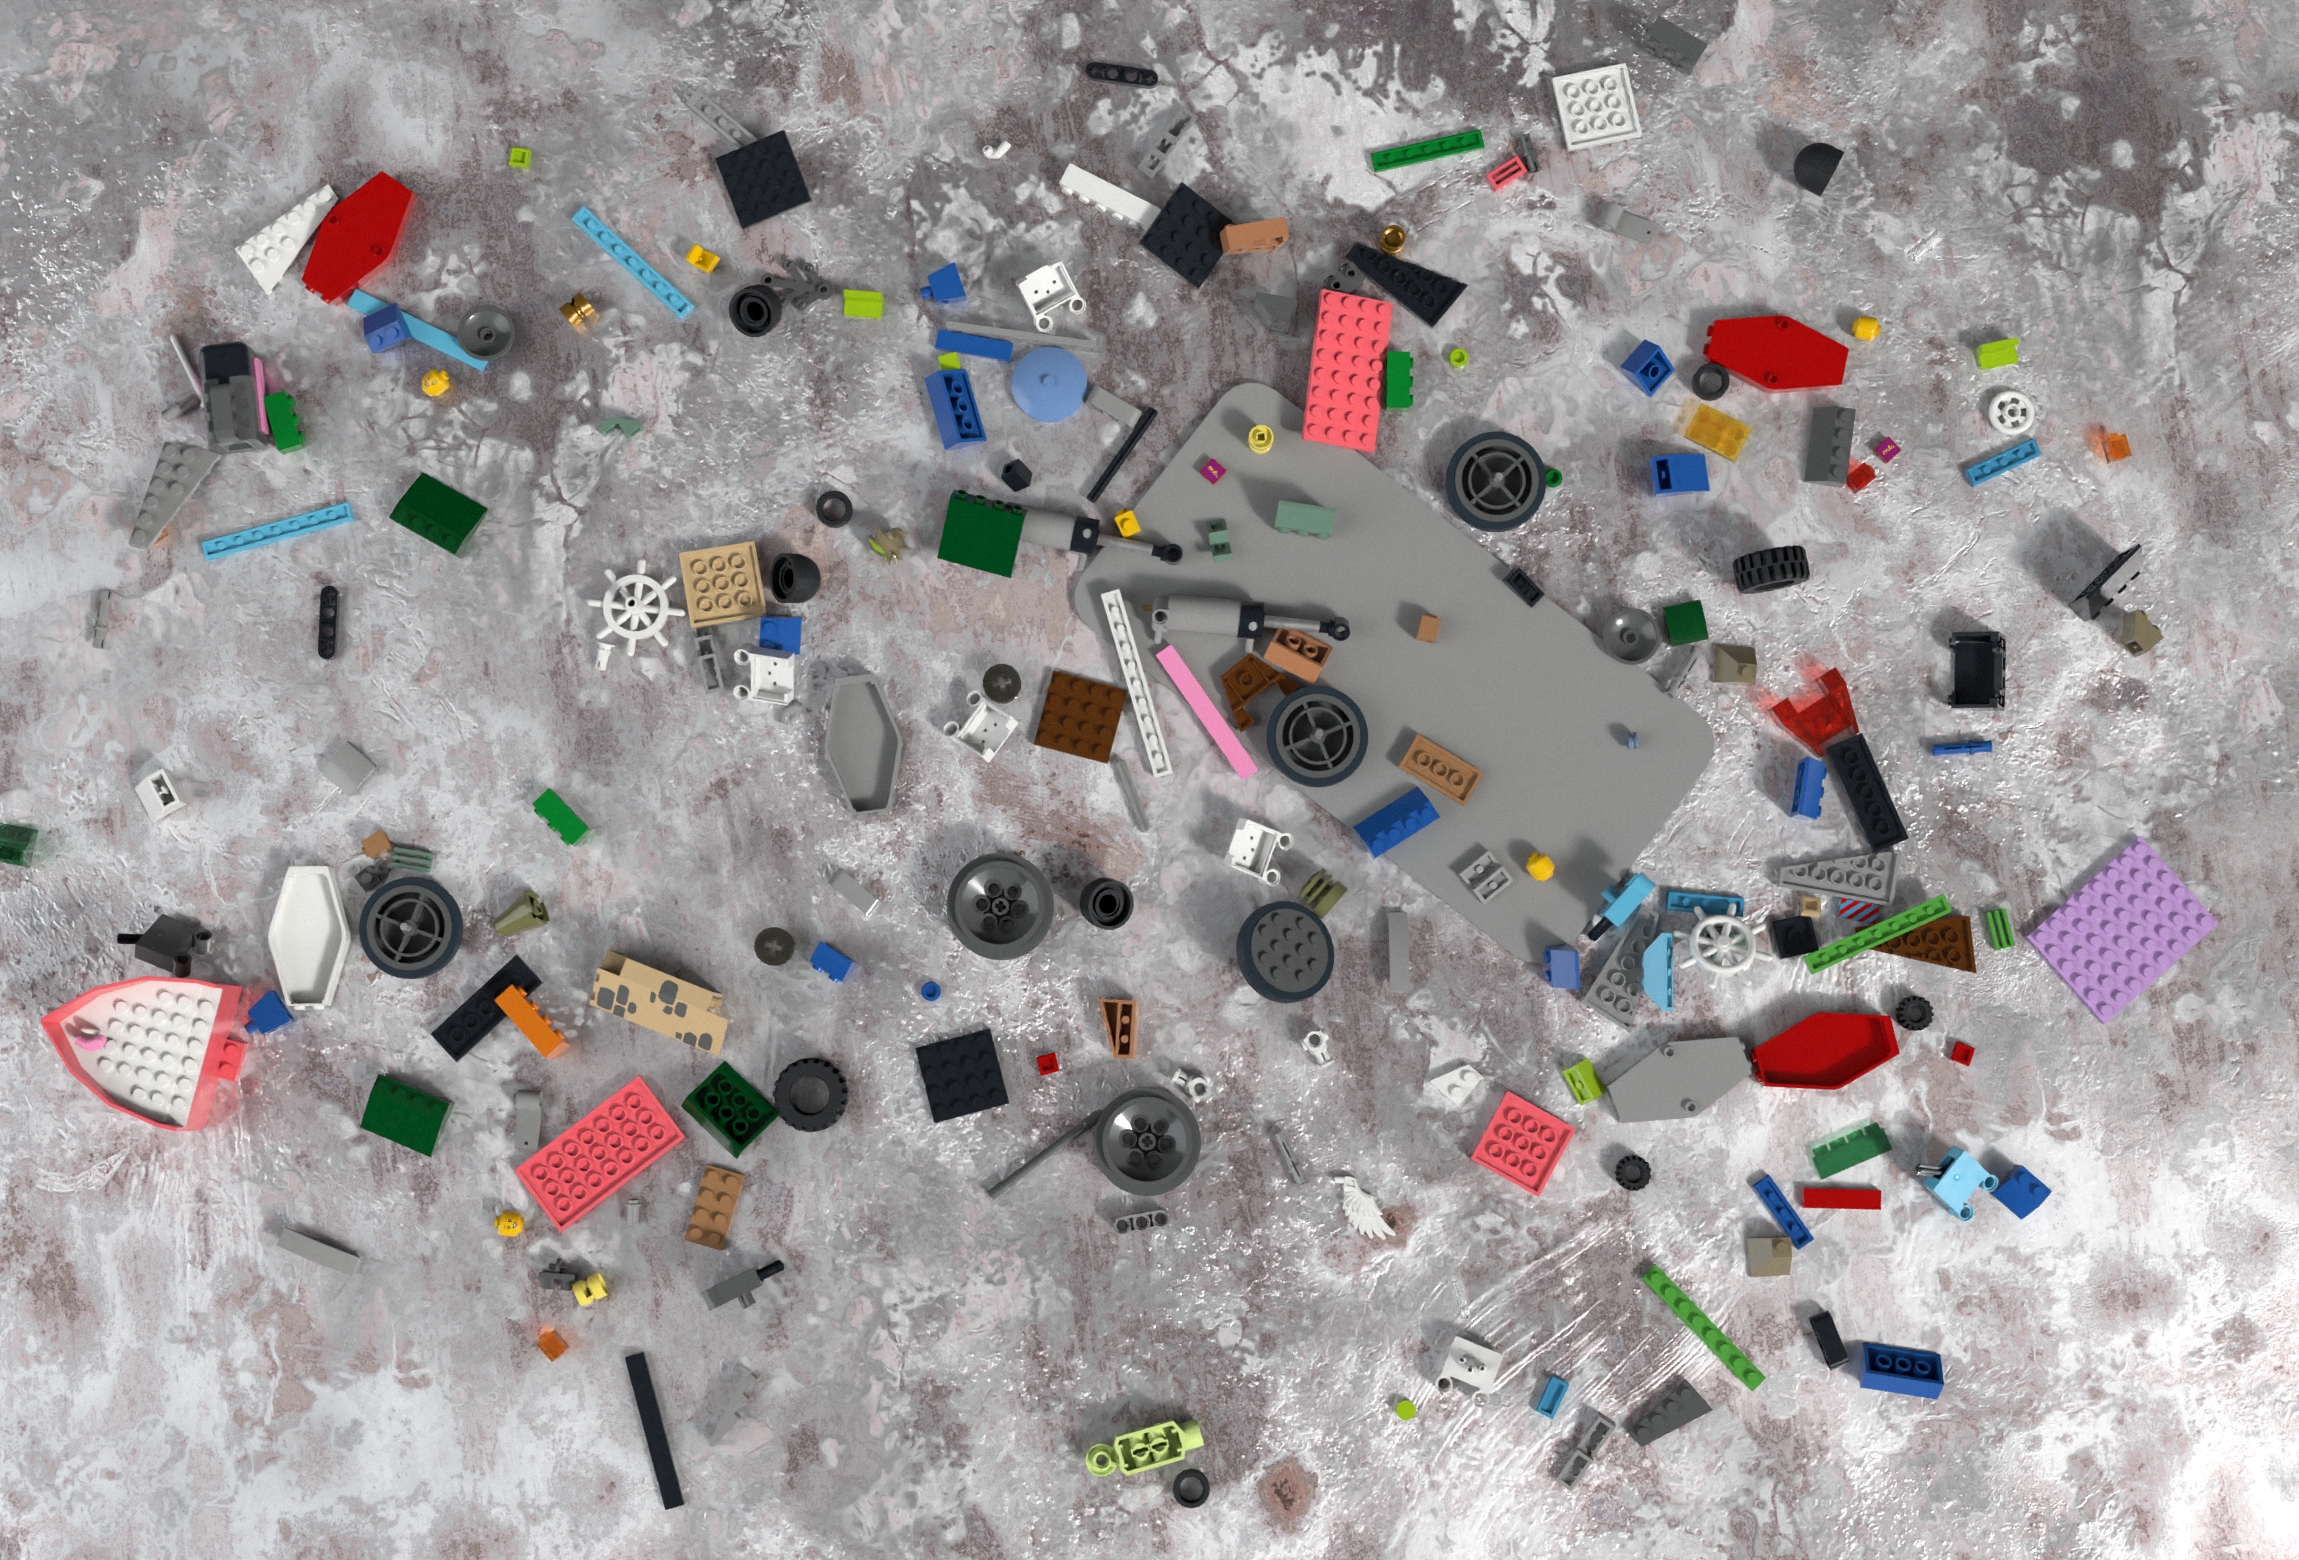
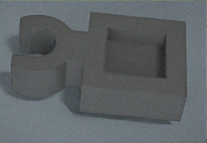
(369, 877)

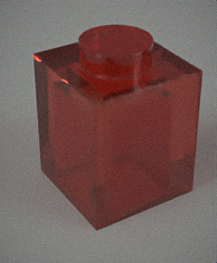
(1860, 477)

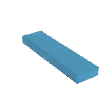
(2002, 462)
(1709, 903)

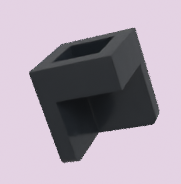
(1016, 475)

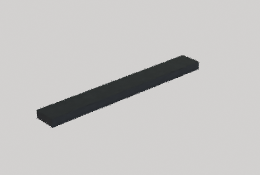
(654, 1430)

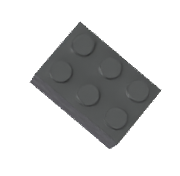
(1674, 45)

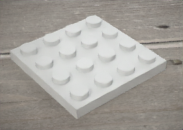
(1596, 107)

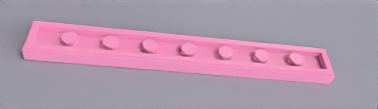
(1207, 712)

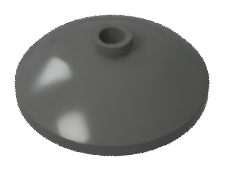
(478, 325)
(1643, 631)

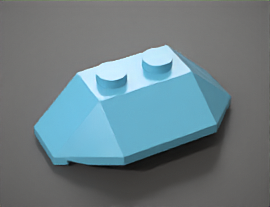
(1659, 971)

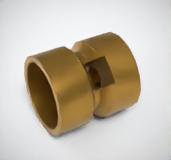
(1392, 240)
(577, 309)

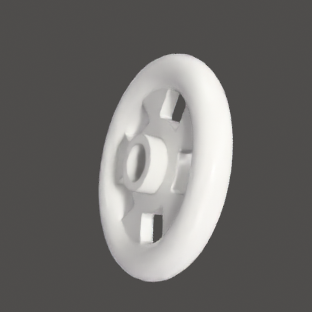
(2024, 403)

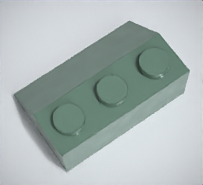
(1304, 519)

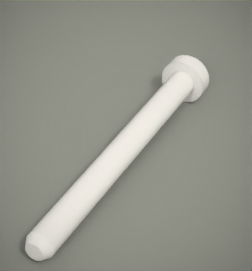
(188, 367)

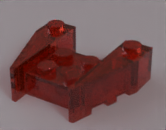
(1822, 718)

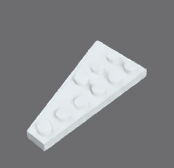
(281, 242)

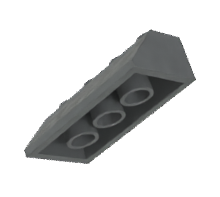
(1829, 446)

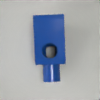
(945, 286)
(268, 1014)

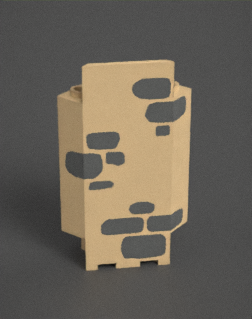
(659, 1002)

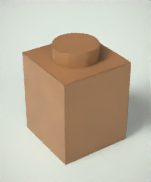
(1428, 628)
(377, 844)

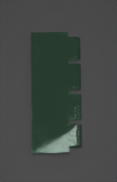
(1857, 1150)

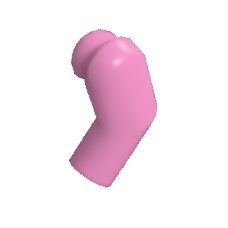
(92, 1044)

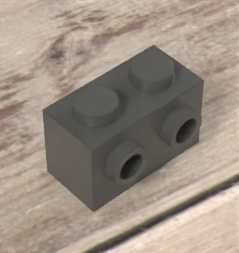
(1346, 280)

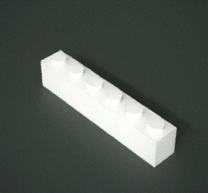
(1108, 197)

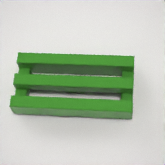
(2000, 929)

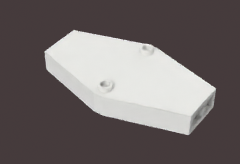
(309, 936)

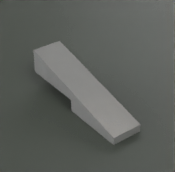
(1585, 1451)

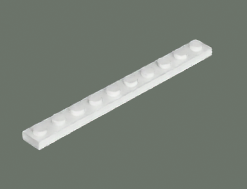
(1137, 683)

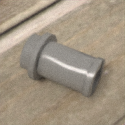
(633, 1211)

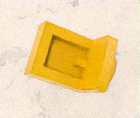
(702, 259)
(1126, 523)

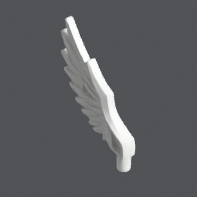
(1362, 1209)

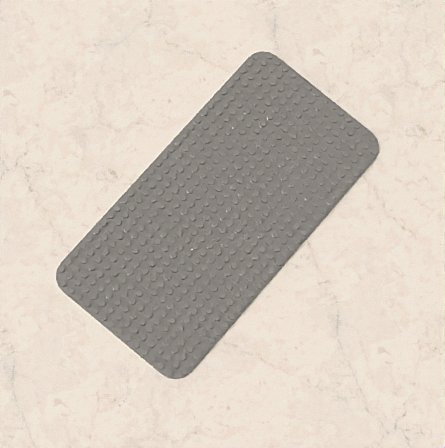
(1501, 688)

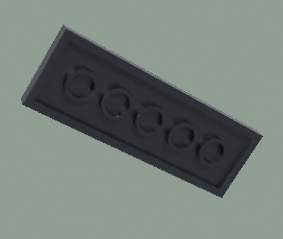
(1867, 793)
(481, 1012)

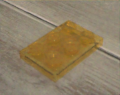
(1717, 432)

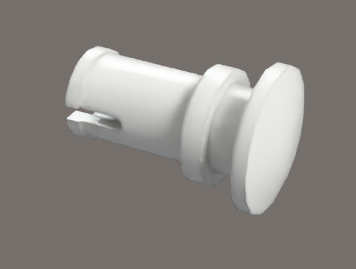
(603, 654)

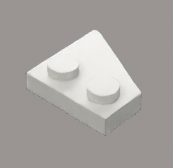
(1457, 1083)

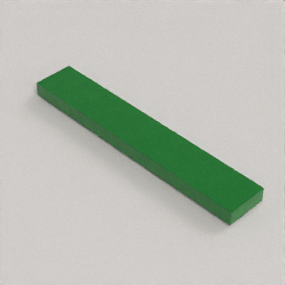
(1427, 151)

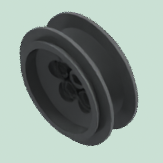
(973, 884)
(1141, 1176)

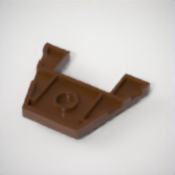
(1248, 680)

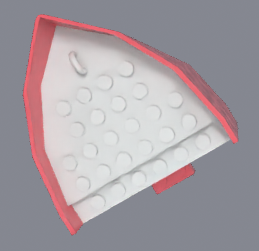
(161, 1046)

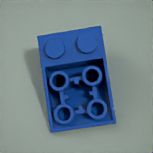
(1678, 474)

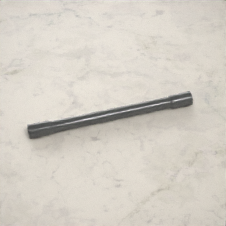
(1003, 1186)

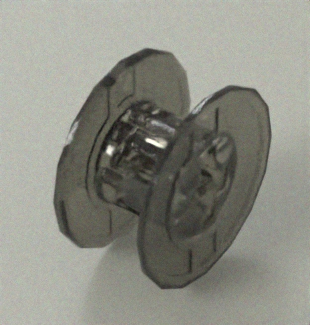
(999, 694)
(766, 953)

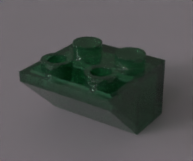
(17, 844)

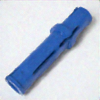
(1965, 747)

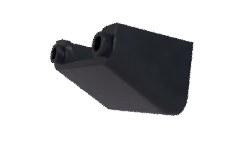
(1978, 671)

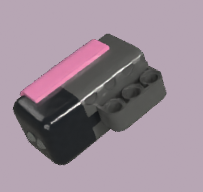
(233, 398)

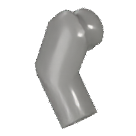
(793, 706)

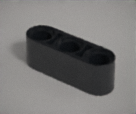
(1829, 1340)

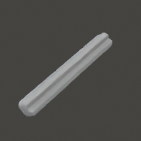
(1133, 796)

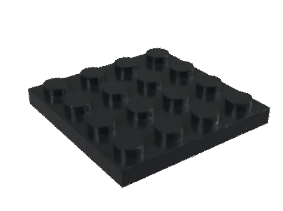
(763, 179)
(1187, 235)
(962, 1075)

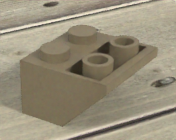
(2139, 633)

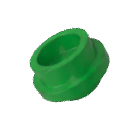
(1553, 478)

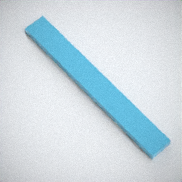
(632, 262)
(420, 330)
(277, 531)

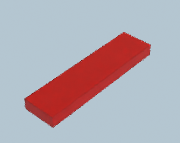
(1841, 1198)

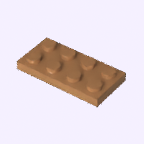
(1440, 770)
(714, 1207)

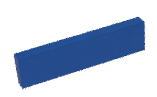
(974, 345)
(1783, 1212)

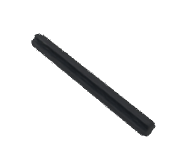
(1122, 455)

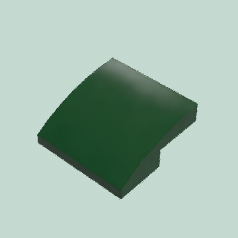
(1685, 623)

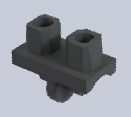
(548, 1277)

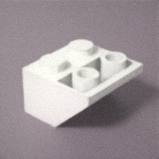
(160, 794)

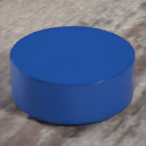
(931, 991)

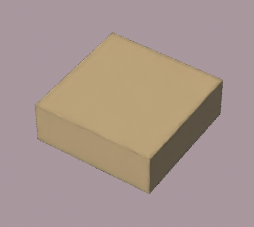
(1810, 906)

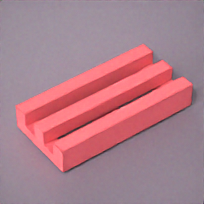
(1492, 182)

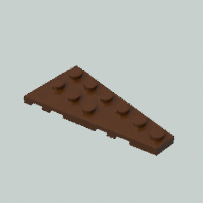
(1938, 942)

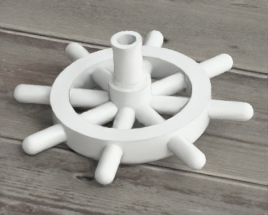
(636, 607)
(1722, 946)

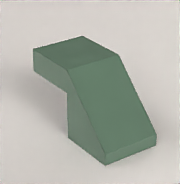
(628, 426)
(1219, 540)

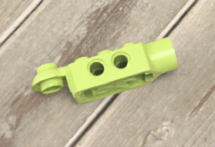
(1146, 1447)

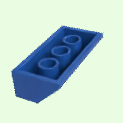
(955, 409)
(1396, 822)
(1901, 1371)

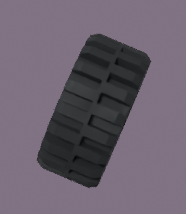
(1771, 569)
(837, 1094)

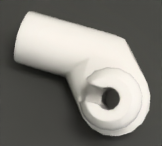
(996, 152)

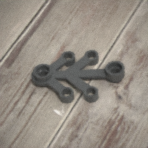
(800, 286)

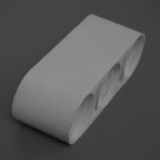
(1113, 407)
(854, 892)
(1151, 1222)

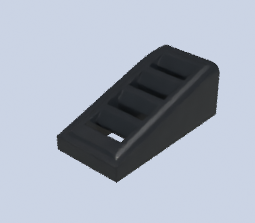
(1519, 591)

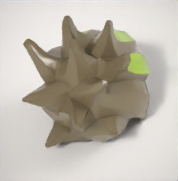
(889, 544)

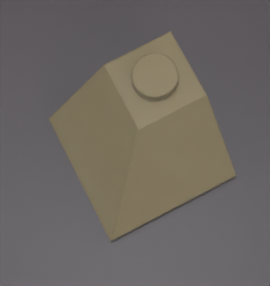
(1735, 665)
(1769, 1256)

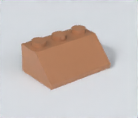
(1298, 653)

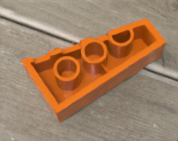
(532, 1022)

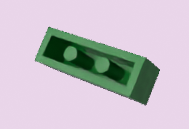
(1398, 381)
(284, 422)
(561, 818)

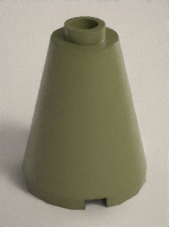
(522, 915)

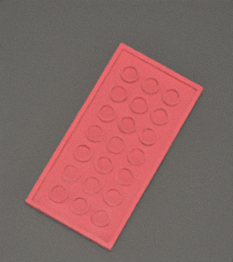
(1347, 371)
(600, 1153)

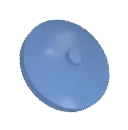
(1049, 384)

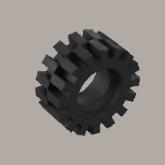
(1925, 1008)
(1644, 1173)

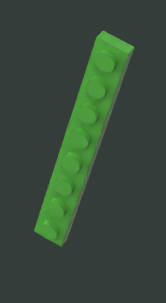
(1877, 934)
(1703, 1327)

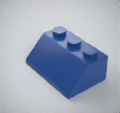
(1808, 789)

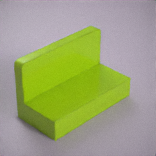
(863, 304)
(1997, 353)
(1584, 1081)

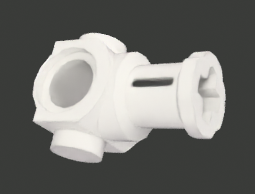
(1317, 1049)
(1190, 1084)

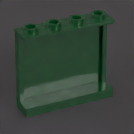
(982, 533)

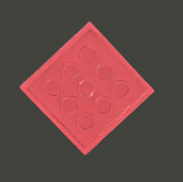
(1522, 1143)

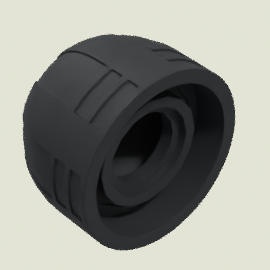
(1816, 166)
(755, 310)
(794, 578)
(1106, 903)

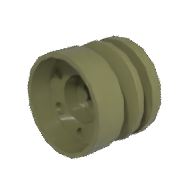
(1322, 893)

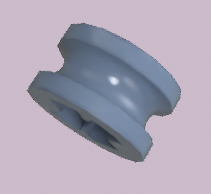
(1631, 740)

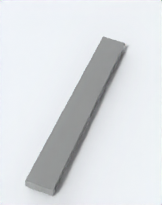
(1022, 336)

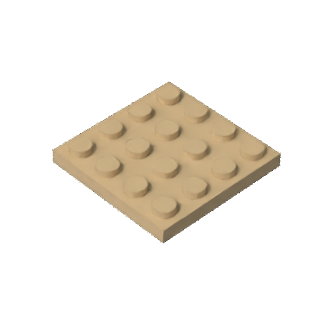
(722, 584)

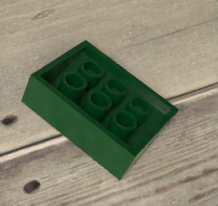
(439, 514)
(730, 1109)
(406, 1114)

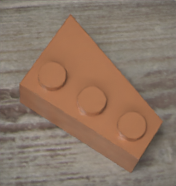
(1254, 236)
(1122, 1026)

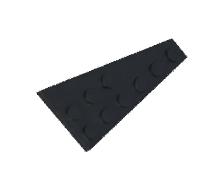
(1412, 286)

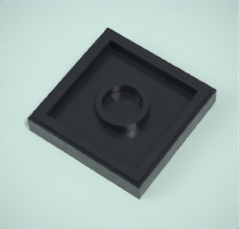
(1795, 936)

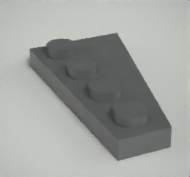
(1674, 1411)

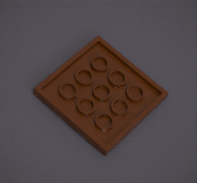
(1080, 717)

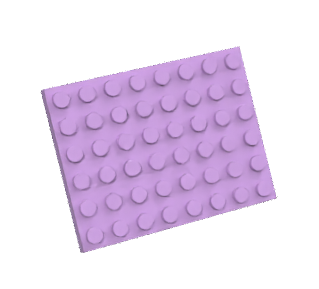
(2121, 930)

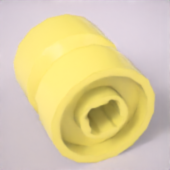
(1260, 439)
(597, 1289)

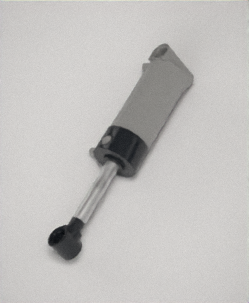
(1082, 535)
(1230, 618)

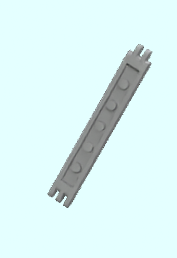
(718, 118)

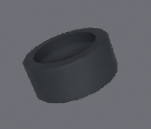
(1721, 371)
(834, 523)
(1176, 1488)

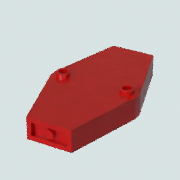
(358, 238)
(1776, 354)
(1825, 1051)

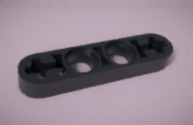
(1122, 72)
(325, 623)

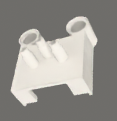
(1048, 289)
(770, 675)
(984, 729)
(1252, 850)
(1474, 1358)

